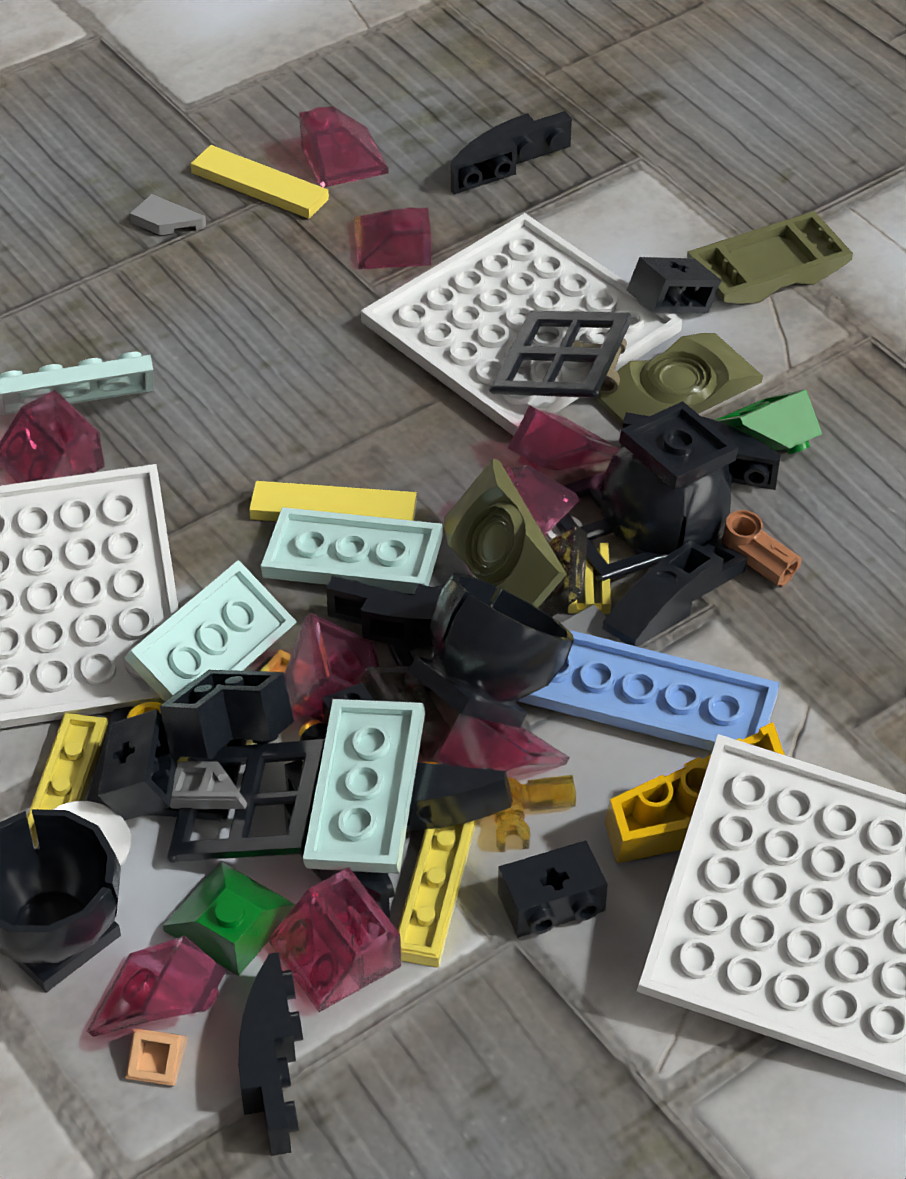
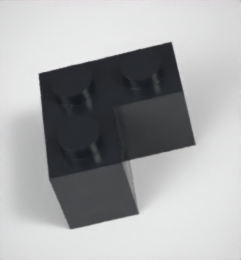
(226, 708)

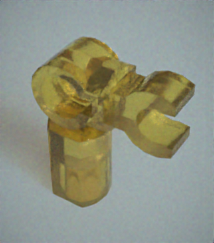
(537, 796)

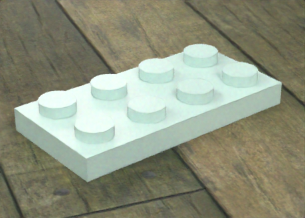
(80, 383)
(361, 548)
(216, 630)
(364, 786)

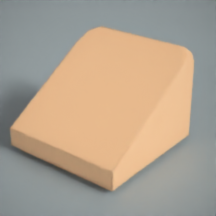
(155, 1056)

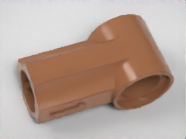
(765, 554)

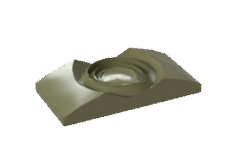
(773, 257)
(692, 370)
(501, 539)

